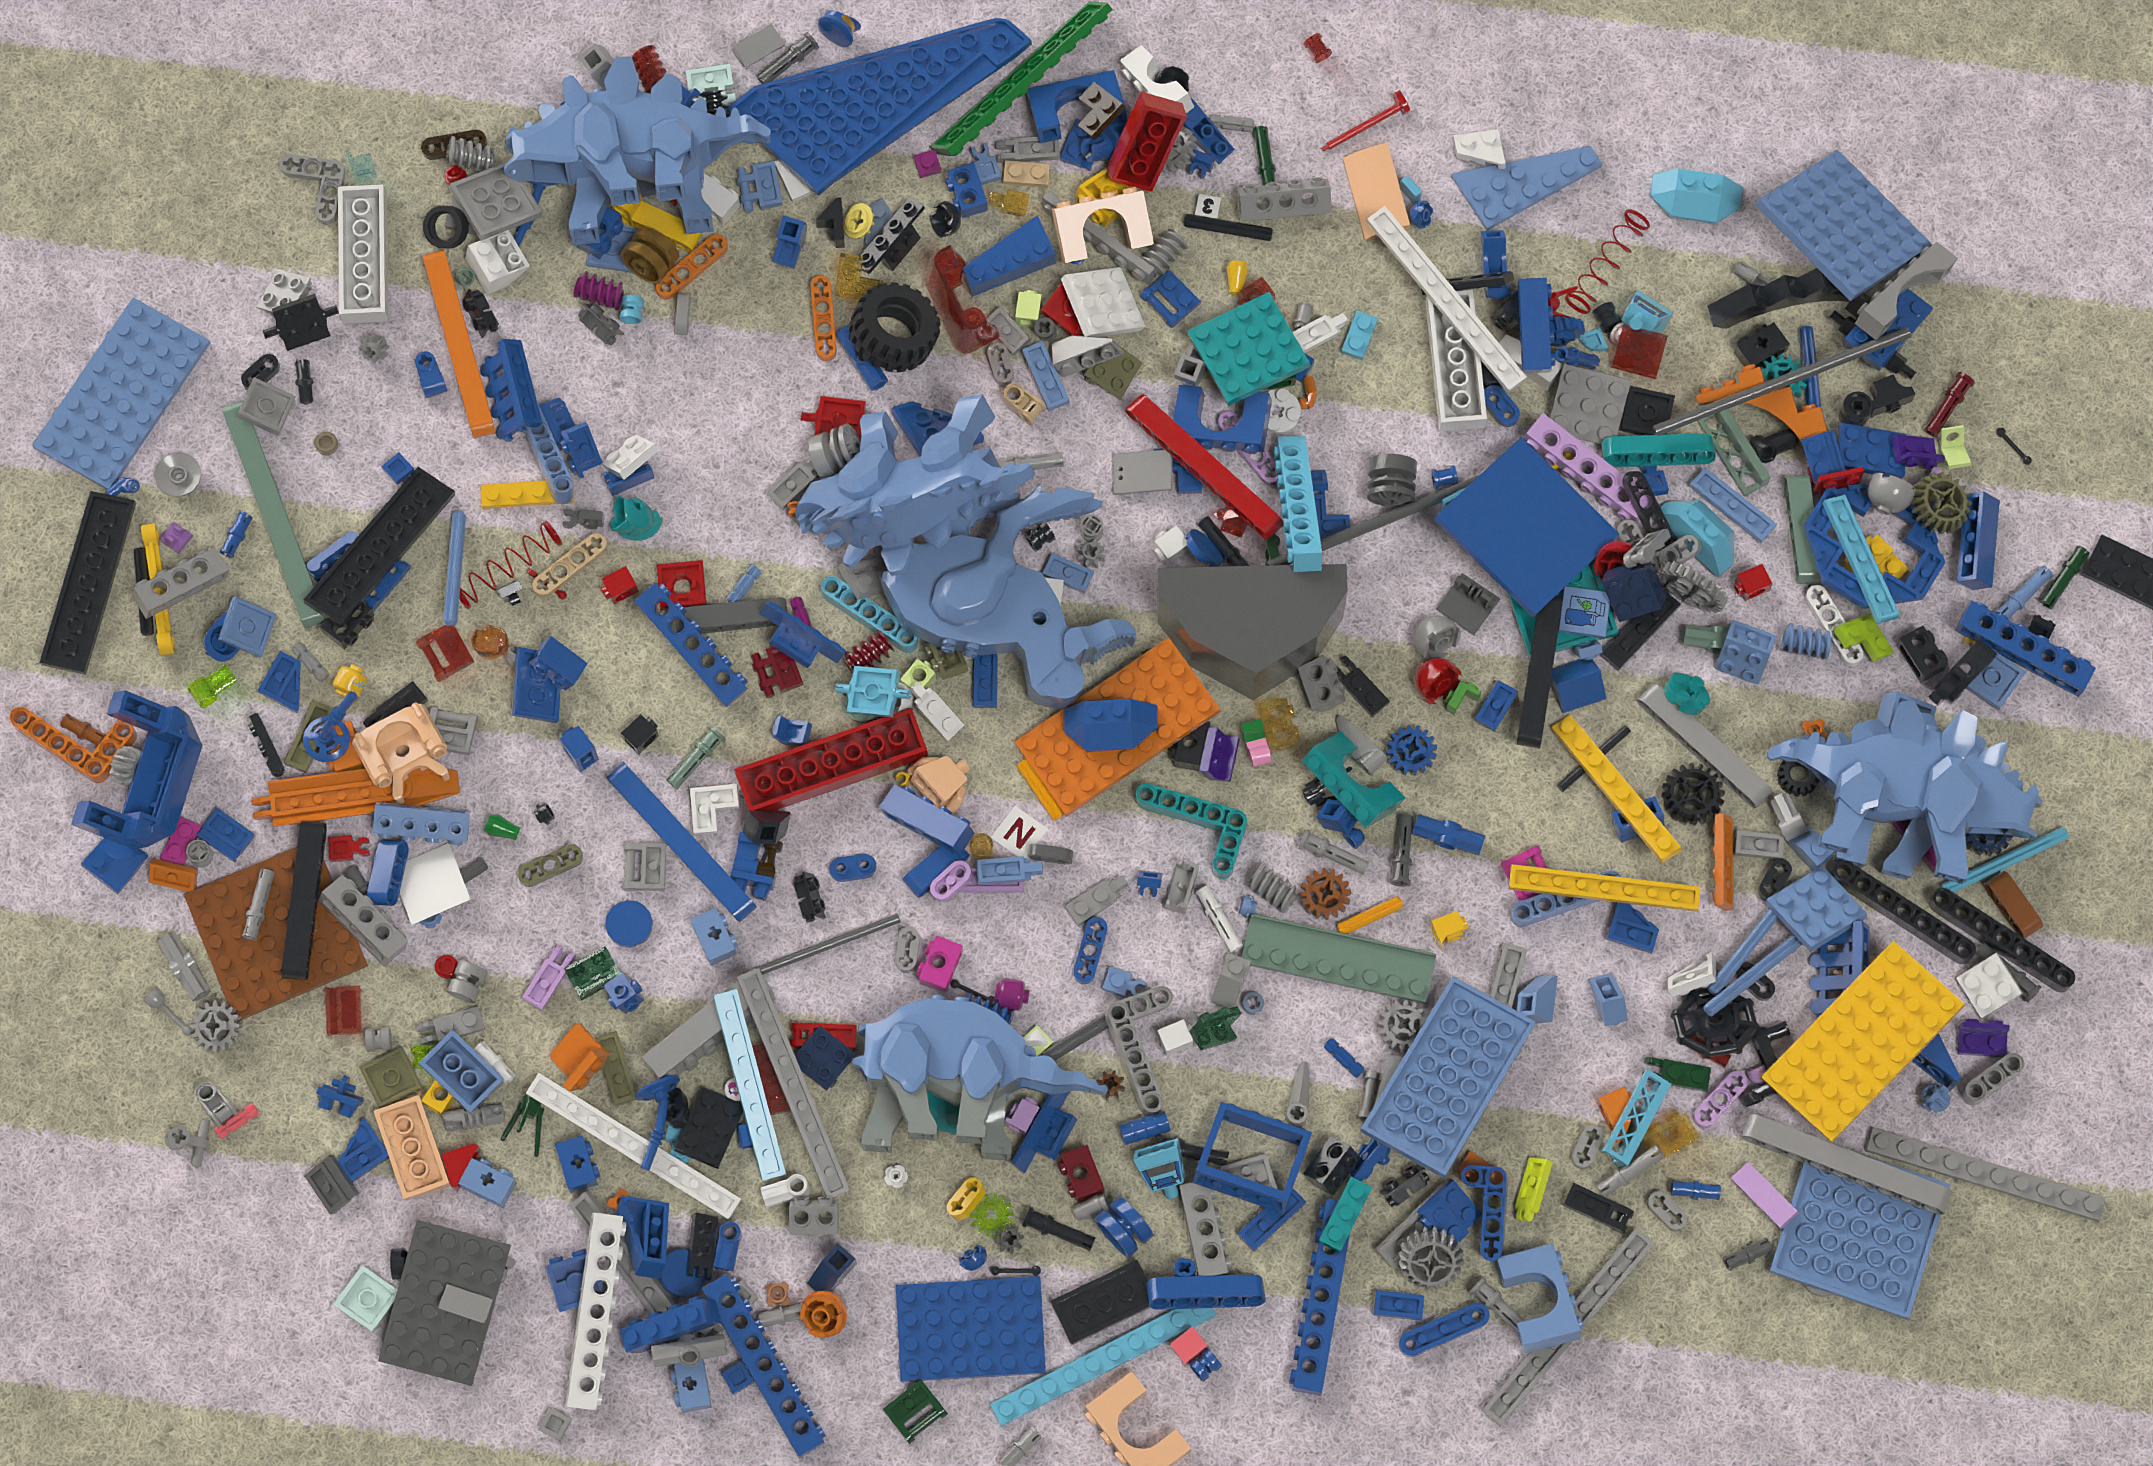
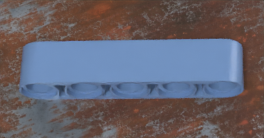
(550, 461)
(1556, 905)

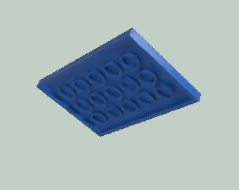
(970, 1329)

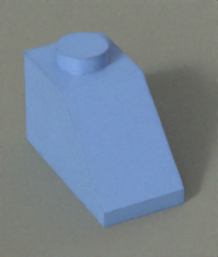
(1806, 848)
(1609, 999)

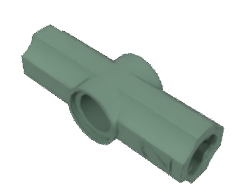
(1704, 637)

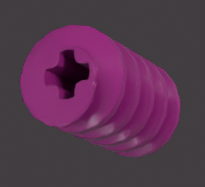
(599, 291)

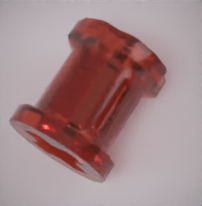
(1317, 48)

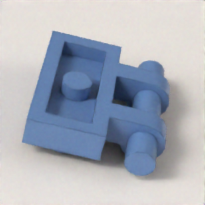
(766, 183)

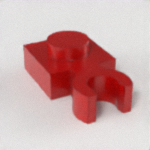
(343, 848)

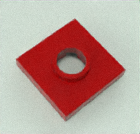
(690, 571)

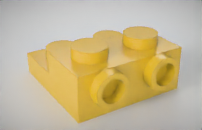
(1095, 187)
(1884, 558)

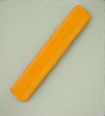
(1040, 790)
(1370, 915)

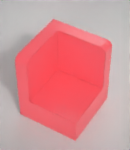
(1188, 1346)

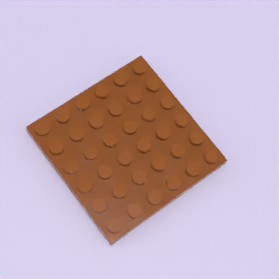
(253, 969)

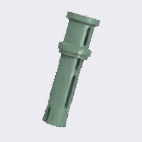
(703, 749)

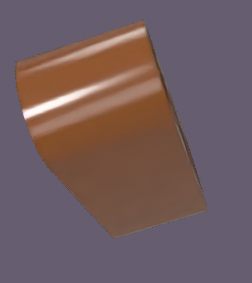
(2013, 904)

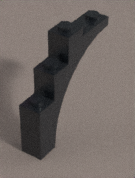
(1778, 294)

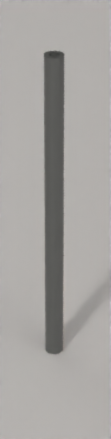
(828, 944)

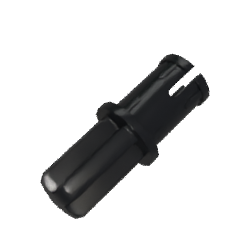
(304, 382)

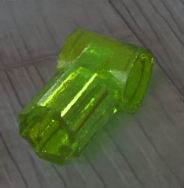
(206, 690)

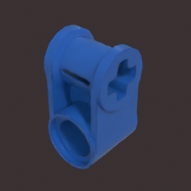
(430, 377)

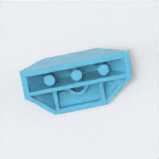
(1696, 195)
(1699, 520)

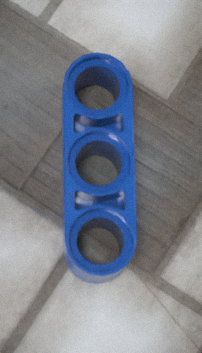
(388, 872)
(923, 874)

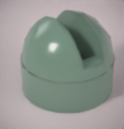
(468, 273)

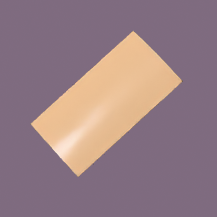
(1375, 186)
(412, 1148)

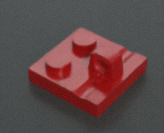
(1061, 312)

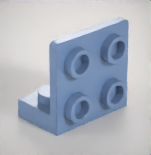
(1745, 652)

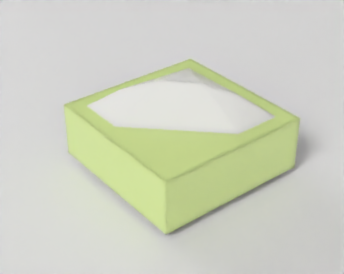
(1038, 1040)

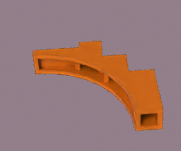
(1779, 402)

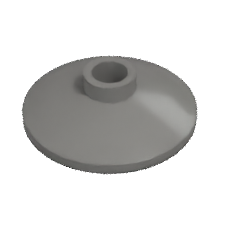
(174, 465)

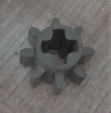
(1013, 1233)

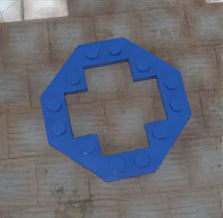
(1828, 550)

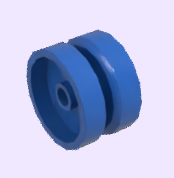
(1124, 1227)

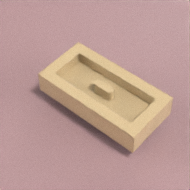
(1026, 174)

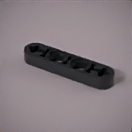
(1652, 508)

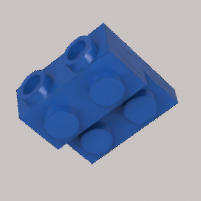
(1450, 1211)
(566, 1279)

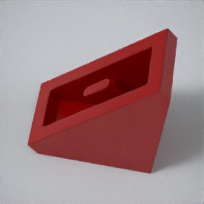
(457, 1162)

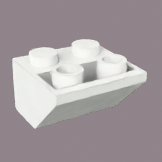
(496, 261)

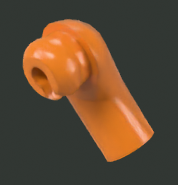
(1311, 392)

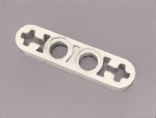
(1830, 626)

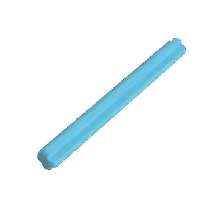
(2009, 859)

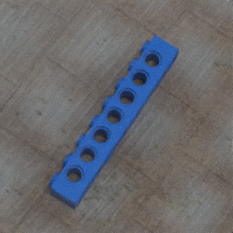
(1313, 1382)
(803, 1443)

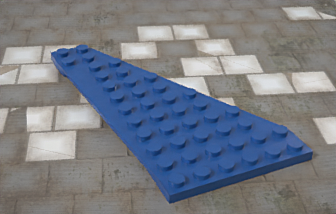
(853, 109)

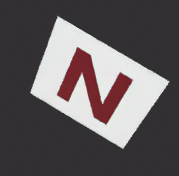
(1019, 832)

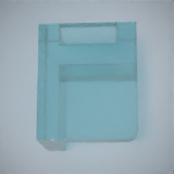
(362, 167)

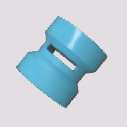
(631, 309)

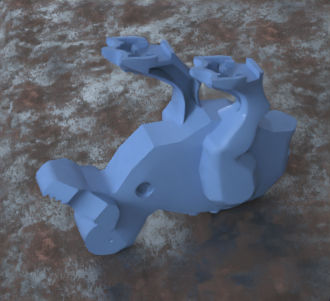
(985, 604)

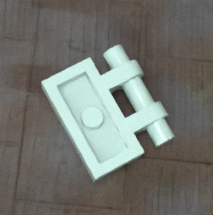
(712, 79)

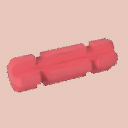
(237, 1121)

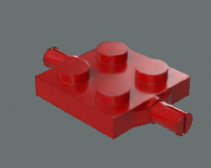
(836, 412)

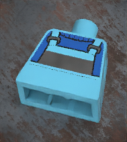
(1646, 314)
(1162, 1167)

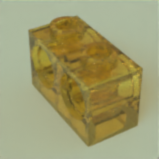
(1273, 725)

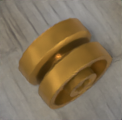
(649, 254)

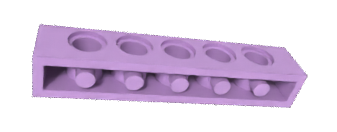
(1582, 456)

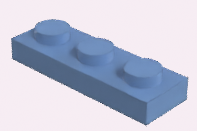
(1045, 376)

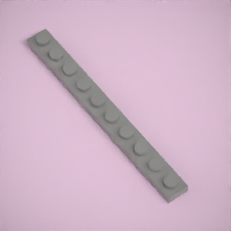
(792, 1083)
(1985, 1174)
(1587, 1304)

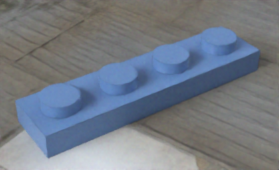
(1733, 505)

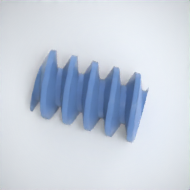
(1807, 641)

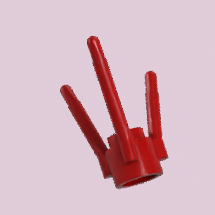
(1555, 302)

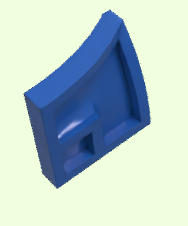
(114, 864)

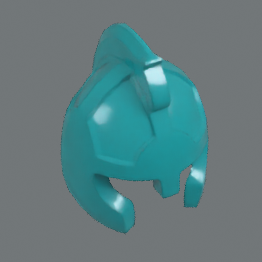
(634, 520)

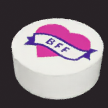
(731, 1090)

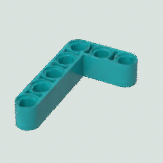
(1199, 818)

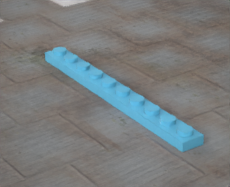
(1098, 1363)

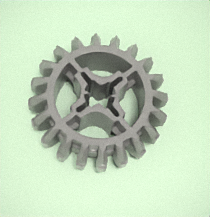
(1450, 1263)

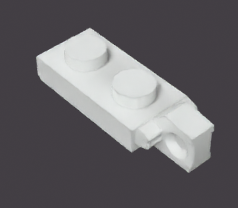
(1319, 331)
(936, 711)

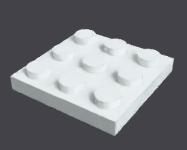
(1103, 302)

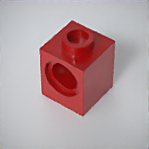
(1752, 582)
(619, 585)

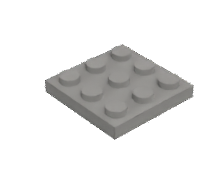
(494, 201)
(1589, 403)

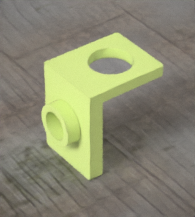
(1954, 451)

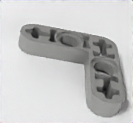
(327, 181)
(1659, 558)

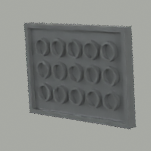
(418, 1331)

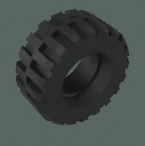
(904, 305)

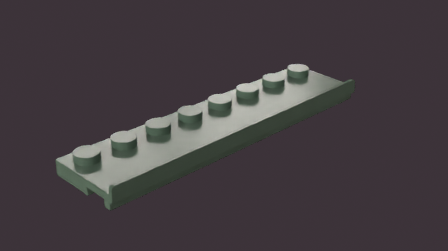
(1339, 958)

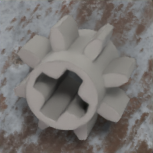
(374, 347)
(1093, 548)

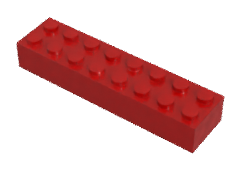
(832, 762)

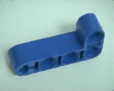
(1488, 1212)

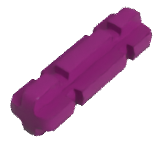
(797, 606)

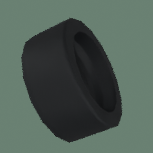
(429, 227)

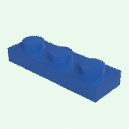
(1268, 1222)

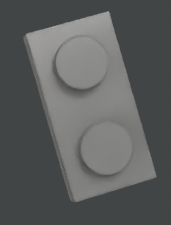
(1011, 333)
(1759, 845)

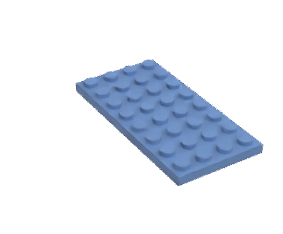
(121, 394)
(1448, 1077)

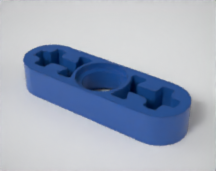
(1101, 935)

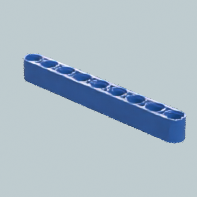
(681, 842)

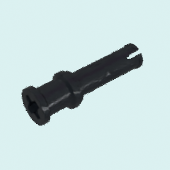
(1195, 1152)
(1048, 1225)

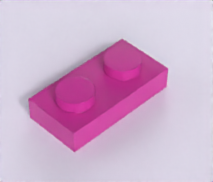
(176, 846)

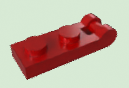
(843, 1032)

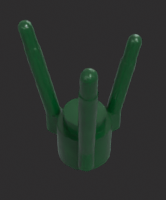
(528, 1109)

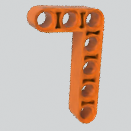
(72, 748)

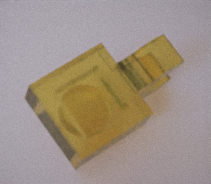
(1014, 202)

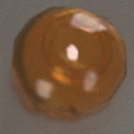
(490, 642)

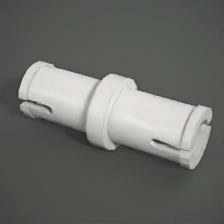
(495, 1062)

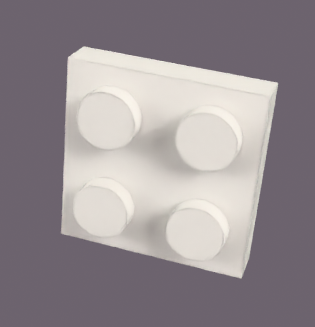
(630, 456)
(1989, 985)

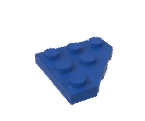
(922, 423)

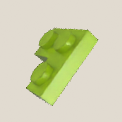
(1867, 632)

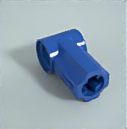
(727, 1249)

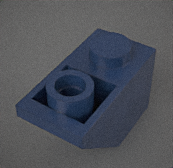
(832, 1269)

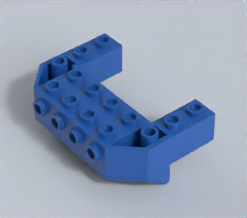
(159, 778)

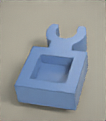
(986, 167)
(1120, 982)

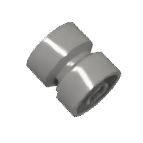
(466, 989)

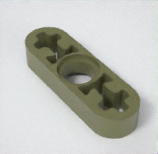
(569, 864)

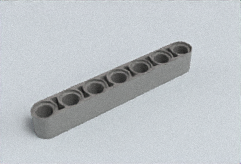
(1705, 746)

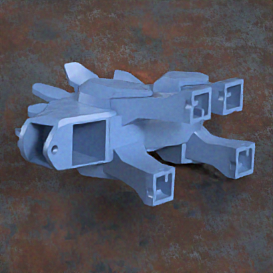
(622, 135)
(893, 501)
(1919, 775)

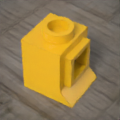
(1449, 928)

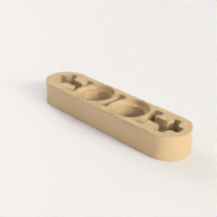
(571, 567)

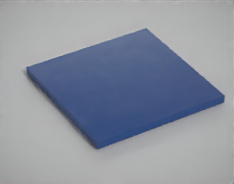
(1526, 526)

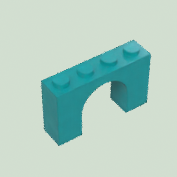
(1364, 803)

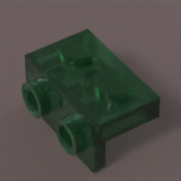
(592, 972)
(1215, 1028)

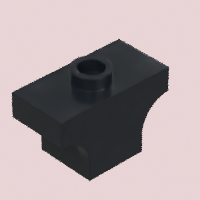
(1889, 395)

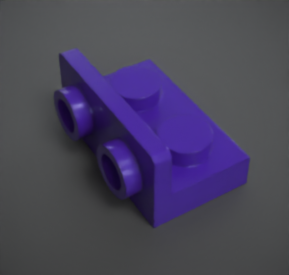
(1916, 451)
(1219, 755)
(1982, 1038)

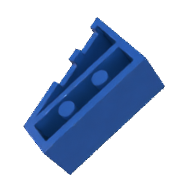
(645, 1234)

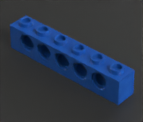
(648, 602)
(2032, 660)

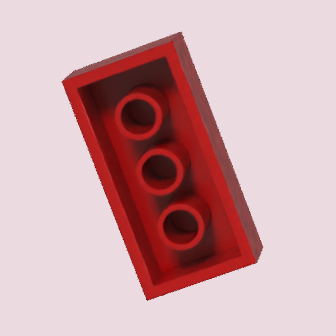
(1146, 141)

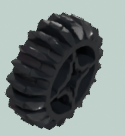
(1697, 801)

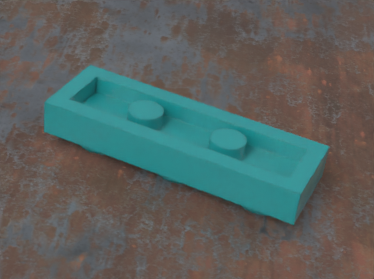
(1345, 1214)

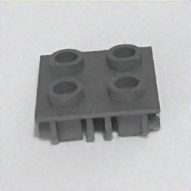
(1468, 603)

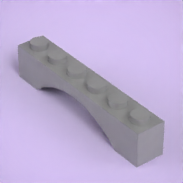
(1929, 268)

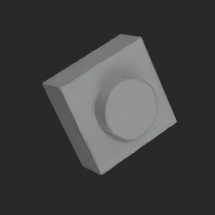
(555, 1424)

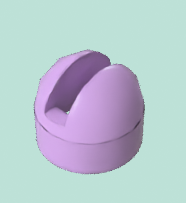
(1755, 1074)

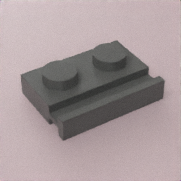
(331, 1184)

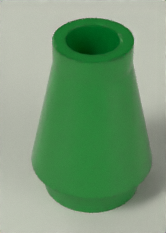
(500, 827)

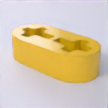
(966, 1198)

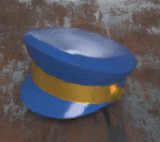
(838, 27)

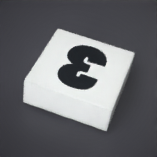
(1208, 206)

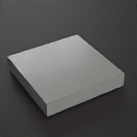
(266, 406)

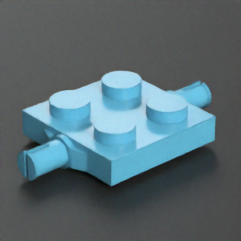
(873, 691)

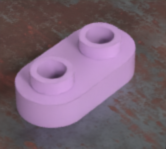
(949, 879)

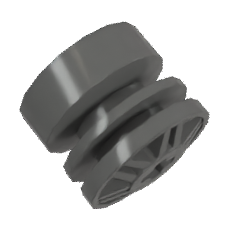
(1391, 480)

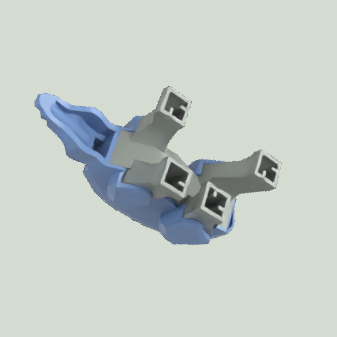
(960, 1057)

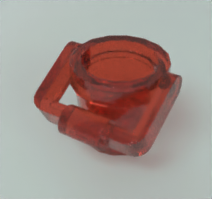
(1230, 522)

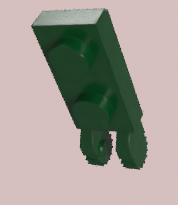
(1682, 1074)

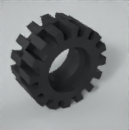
(1792, 786)

